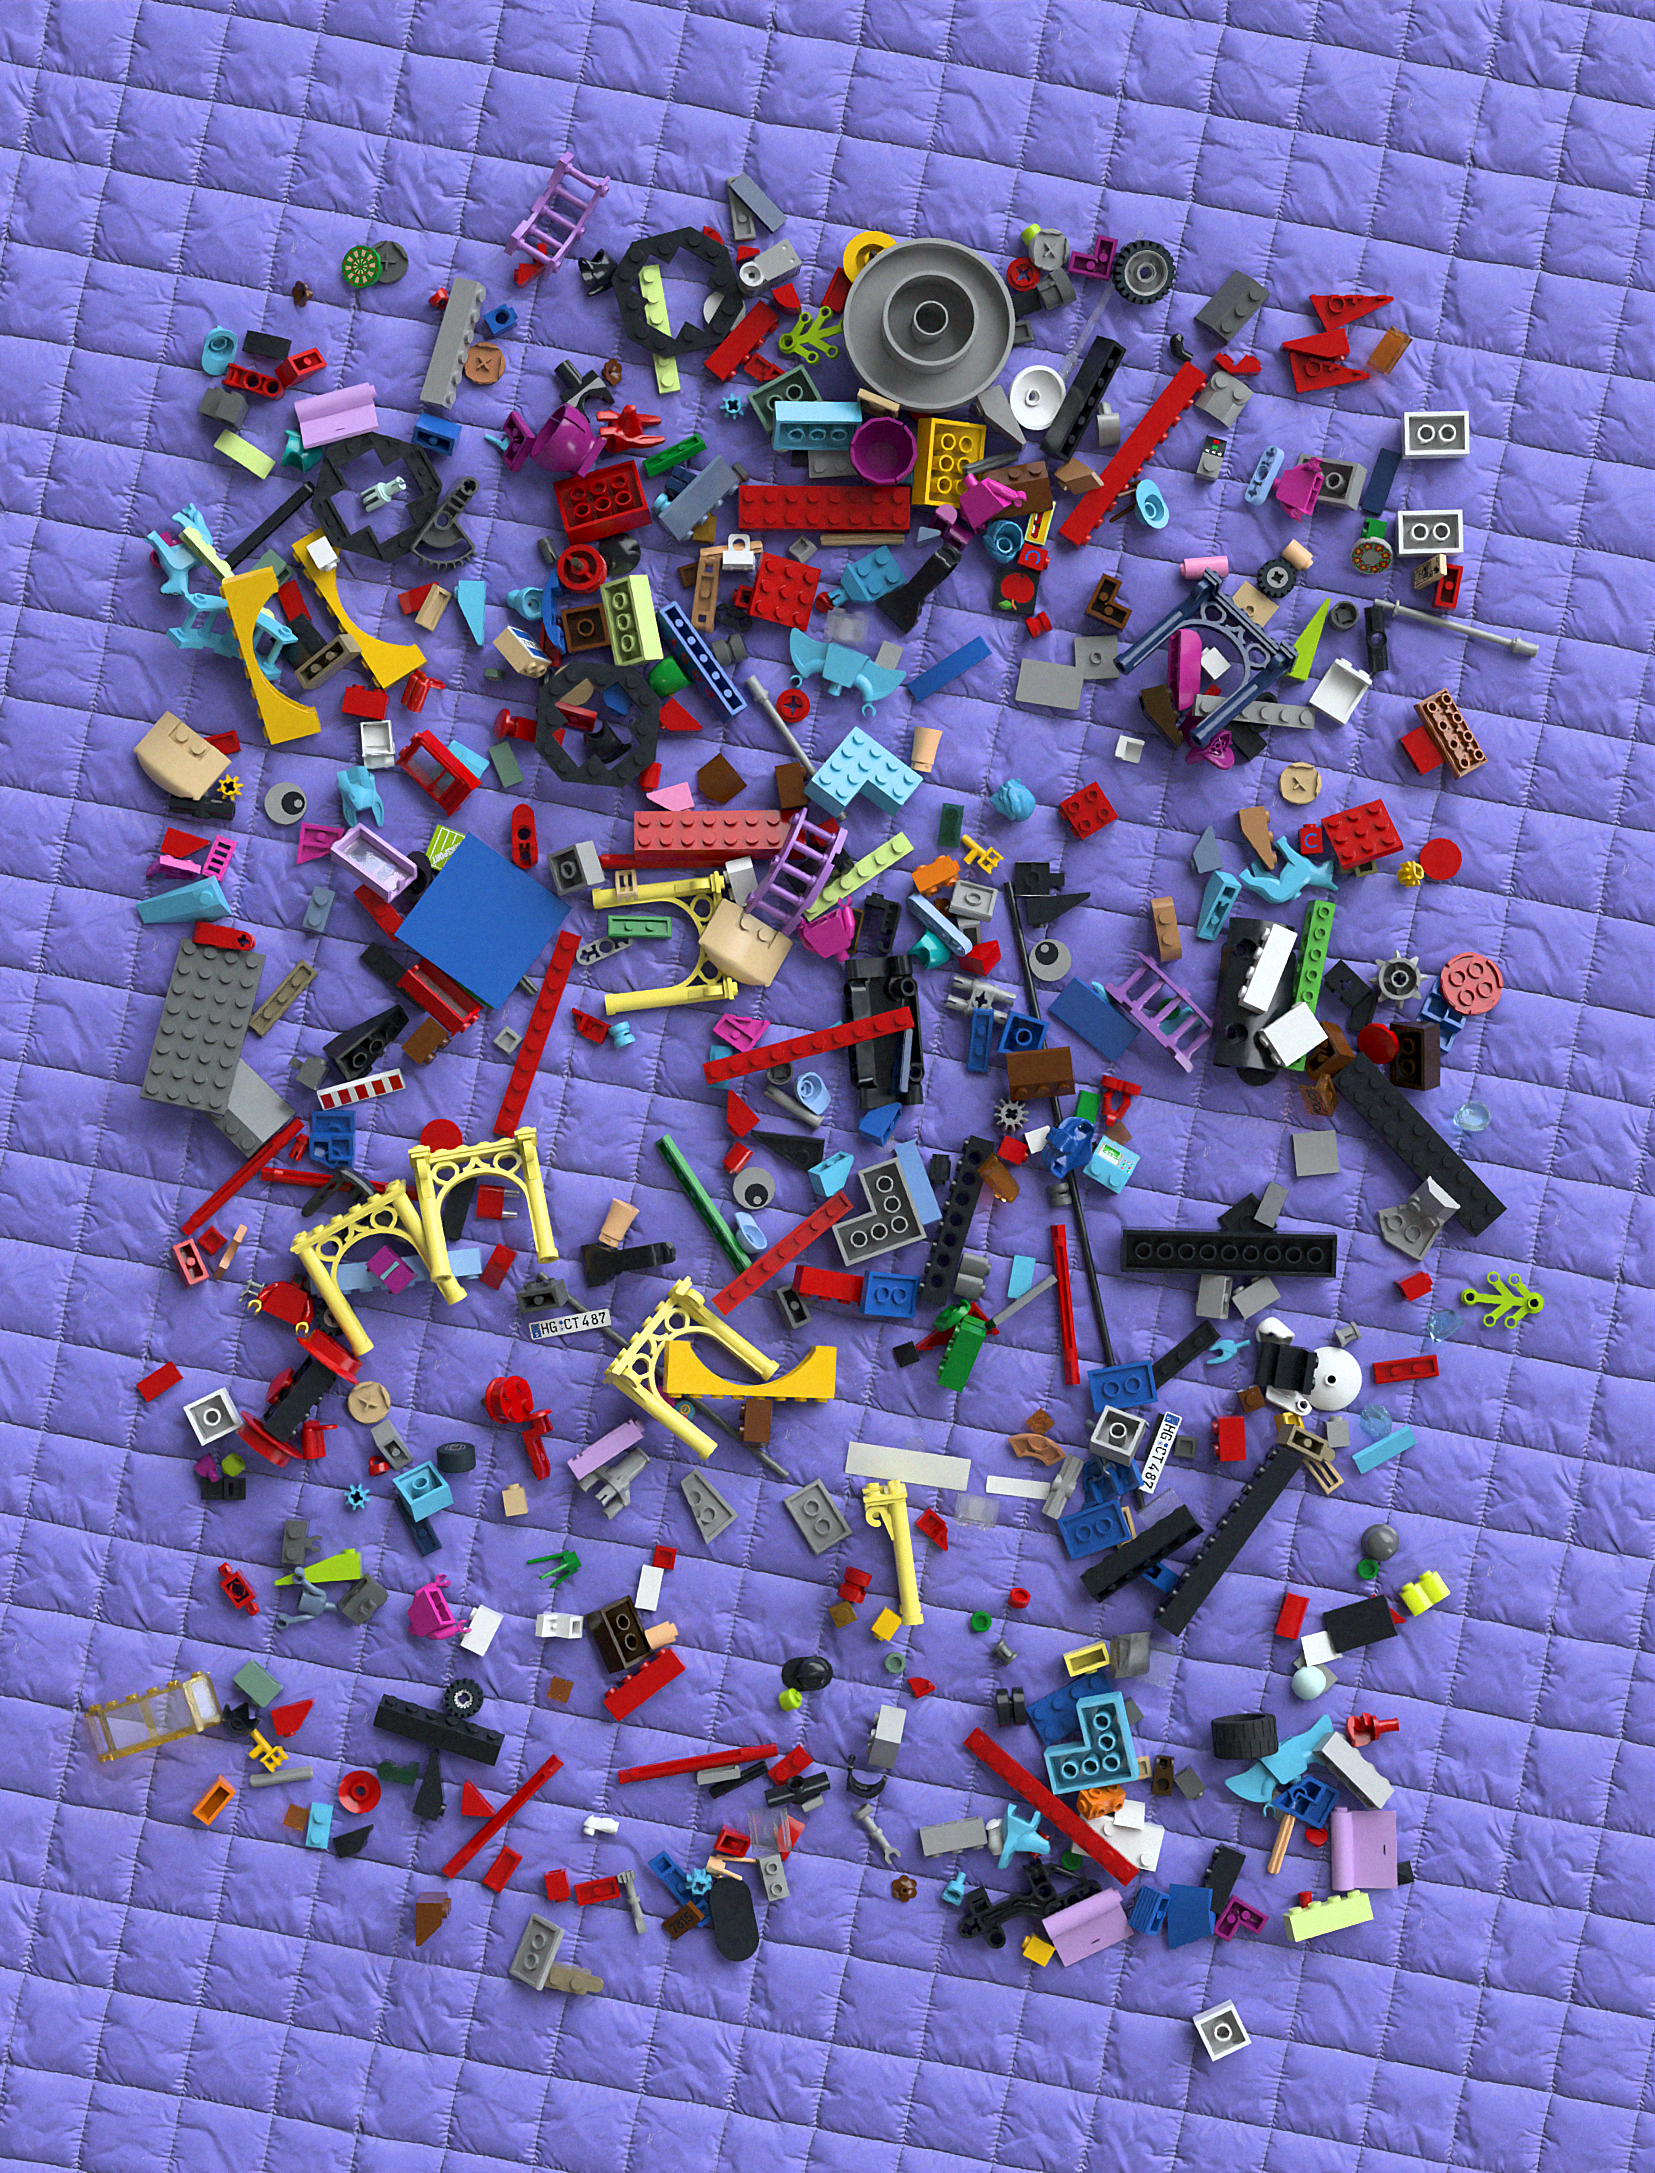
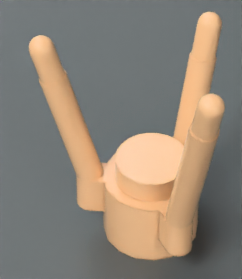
(716, 1866)

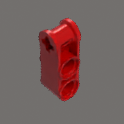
(239, 379)
(222, 936)

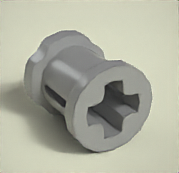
(1347, 1334)

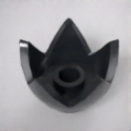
(237, 1722)

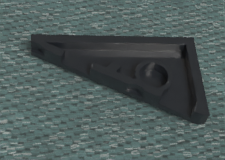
(800, 1150)

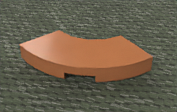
(230, 1251)
(1036, 1446)

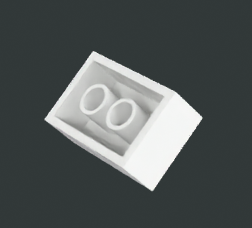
(1435, 435)
(1429, 533)

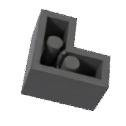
(224, 407)

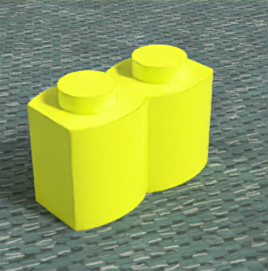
(1424, 1592)

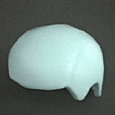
(1308, 1682)

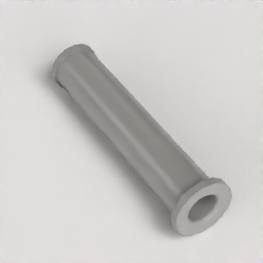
(793, 1106)

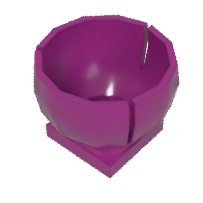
(566, 444)
(883, 451)

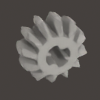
(1010, 1121)

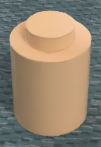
(1297, 556)
(661, 1635)

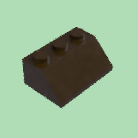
(1418, 1055)
(619, 1634)

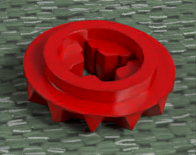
(1023, 264)
(801, 700)

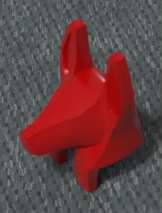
(626, 430)

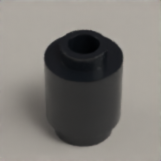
(939, 1168)

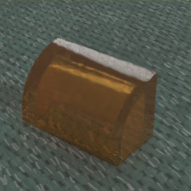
(1389, 351)
(999, 1179)

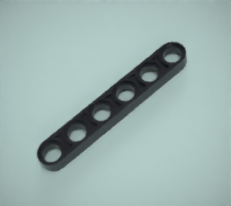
(270, 525)

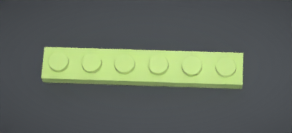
(657, 317)
(208, 556)
(862, 872)

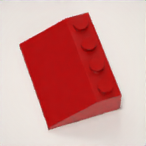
(602, 503)

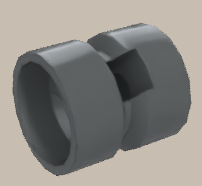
(1343, 616)
(729, 650)
(780, 1074)

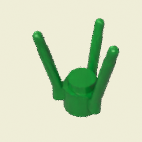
(569, 1562)

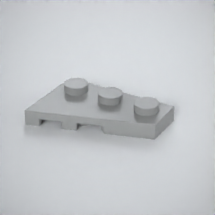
(707, 1504)

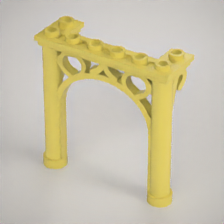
(680, 993)
(524, 1143)
(329, 1287)
(628, 1381)
(891, 1504)

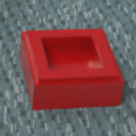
(212, 1240)
(664, 1557)

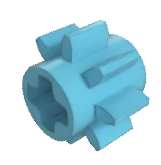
(732, 401)
(363, 1493)
(698, 1881)

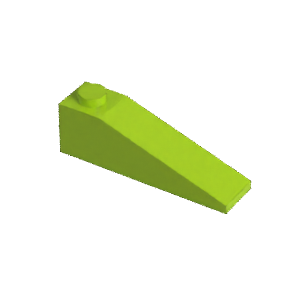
(1307, 644)
(335, 1568)

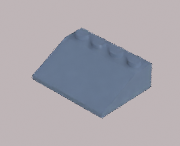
(699, 499)

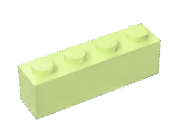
(1327, 1916)

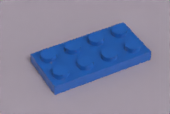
(1057, 1712)

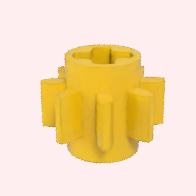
(229, 781)
(1410, 874)

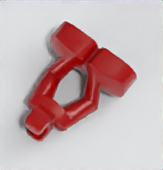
(1126, 1088)

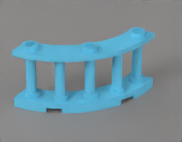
(225, 645)

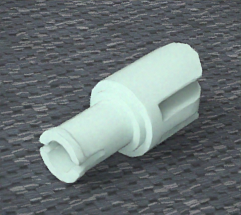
(381, 493)

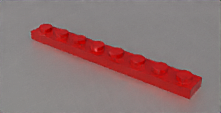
(782, 1253)

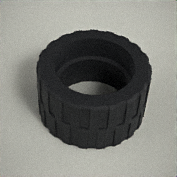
(1244, 1736)

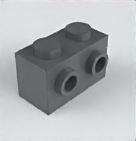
(542, 1295)

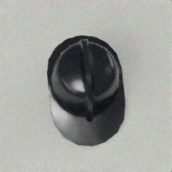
(417, 888)
(807, 1673)

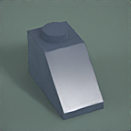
(1206, 854)

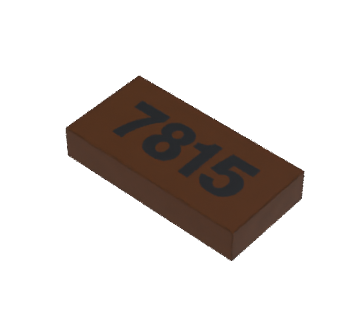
(682, 1920)

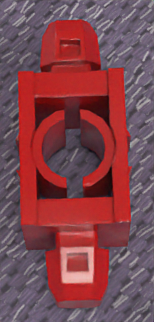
(226, 1571)

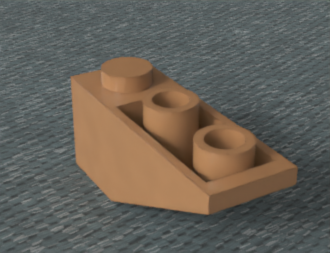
(1255, 831)

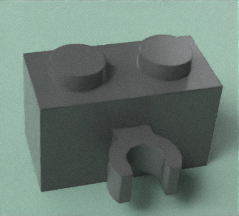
(312, 1072)
(792, 1306)
(297, 1541)
(363, 1599)

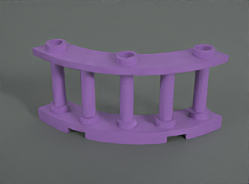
(541, 209)
(814, 882)
(1152, 1025)

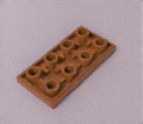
(1450, 733)

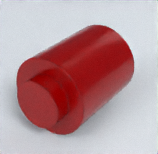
(649, 778)
(736, 1158)

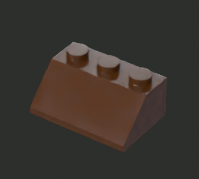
(1029, 478)
(1040, 1073)
(431, 1912)

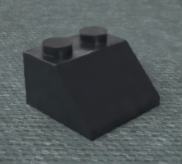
(308, 642)

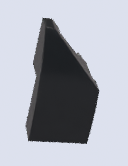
(353, 1841)

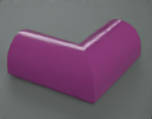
(1097, 265)
(521, 441)
(944, 520)
(1239, 1913)

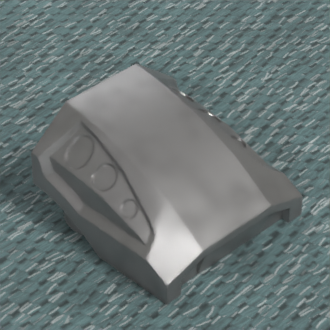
(1130, 1654)

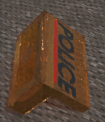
(1320, 1099)

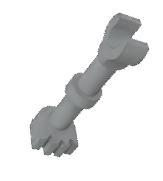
(862, 1813)
(627, 1877)

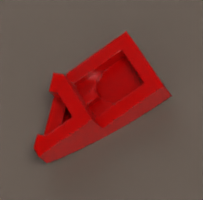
(762, 369)

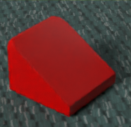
(746, 254)

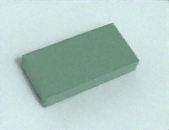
(506, 764)

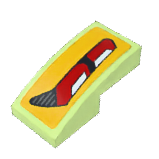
(1039, 526)

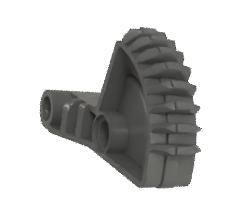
(451, 532)

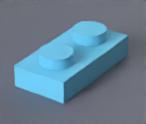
(319, 1825)

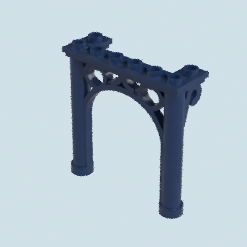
(1204, 596)

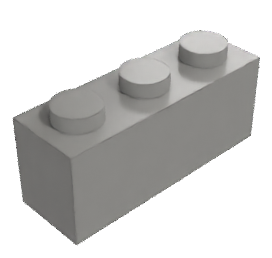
(953, 1836)

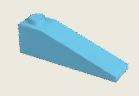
(192, 903)

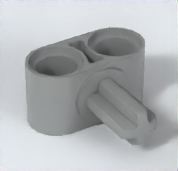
(1107, 426)

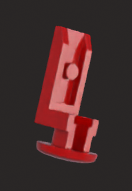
(519, 728)
(533, 1443)

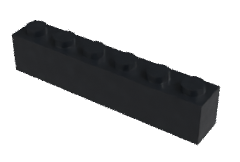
(1082, 399)
(1141, 1553)
(438, 1729)

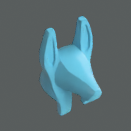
(359, 793)
(1020, 1836)

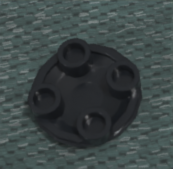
(620, 553)

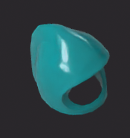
(297, 456)
(930, 950)

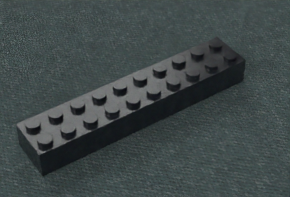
(1416, 1142)
(1228, 1251)
(1227, 1540)

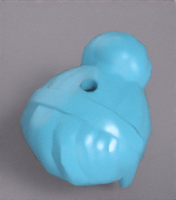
(519, 600)

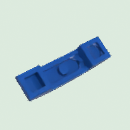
(553, 589)
(675, 1878)

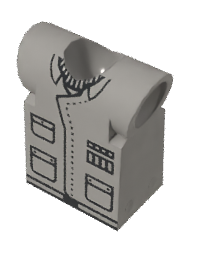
(769, 269)

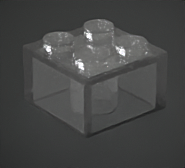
(846, 627)
(975, 1510)

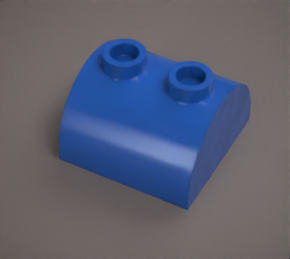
(1021, 1033)

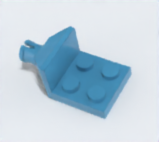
(868, 579)

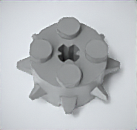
(1405, 969)

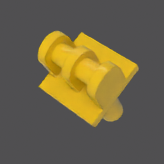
(985, 856)
(270, 1753)

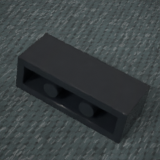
(842, 866)
(1222, 1874)

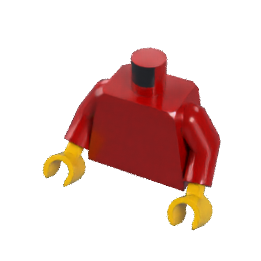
(287, 1302)

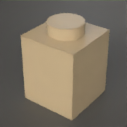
(515, 1500)

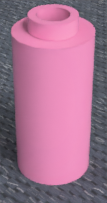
(1194, 567)

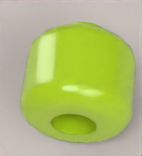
(1029, 233)
(233, 1464)
(790, 1699)

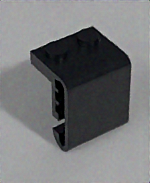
(890, 918)
(1285, 1367)

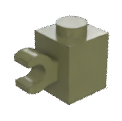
(1361, 870)

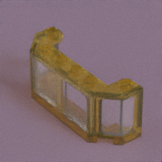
(154, 1717)

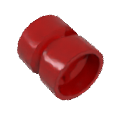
(854, 1585)

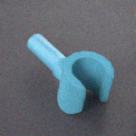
(503, 445)

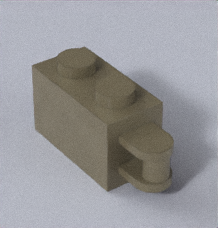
(1304, 1443)
(573, 1979)

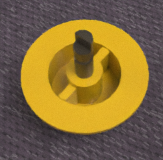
(862, 250)

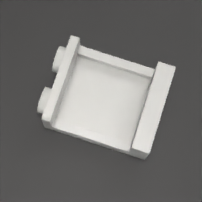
(1340, 691)
(1292, 1035)

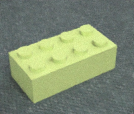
(631, 621)

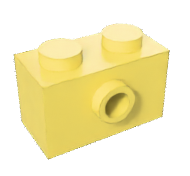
(1086, 1659)

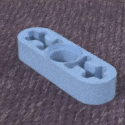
(1271, 456)

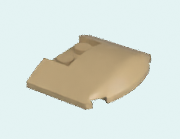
(180, 758)
(743, 945)

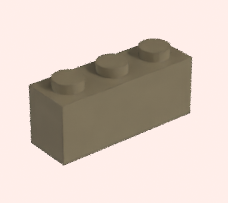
(328, 661)

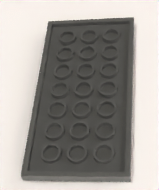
(203, 1027)

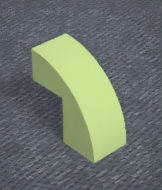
(244, 453)

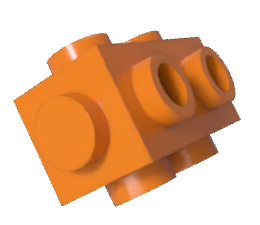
(936, 875)
(1100, 1801)

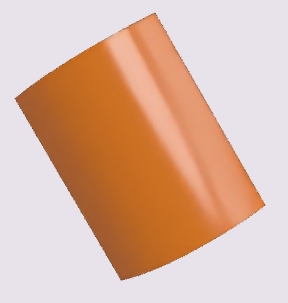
(213, 1800)

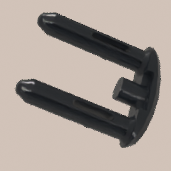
(361, 1187)

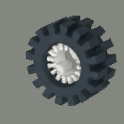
(471, 1706)

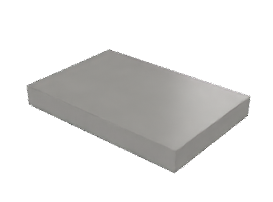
(1050, 684)
(817, 1516)
(537, 1951)

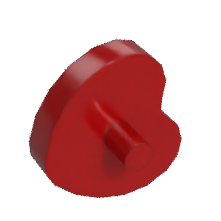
(1316, 1837)

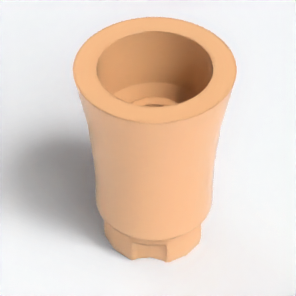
(924, 748)
(617, 1222)

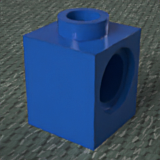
(499, 329)

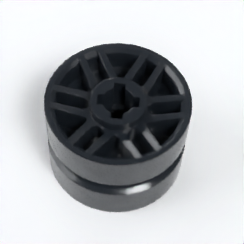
(1010, 1707)

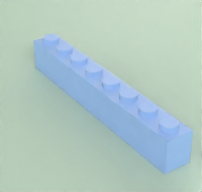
(355, 1276)

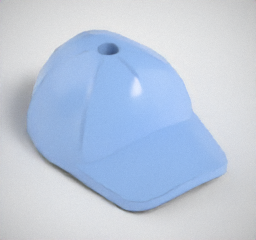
(811, 1092)
(748, 1234)

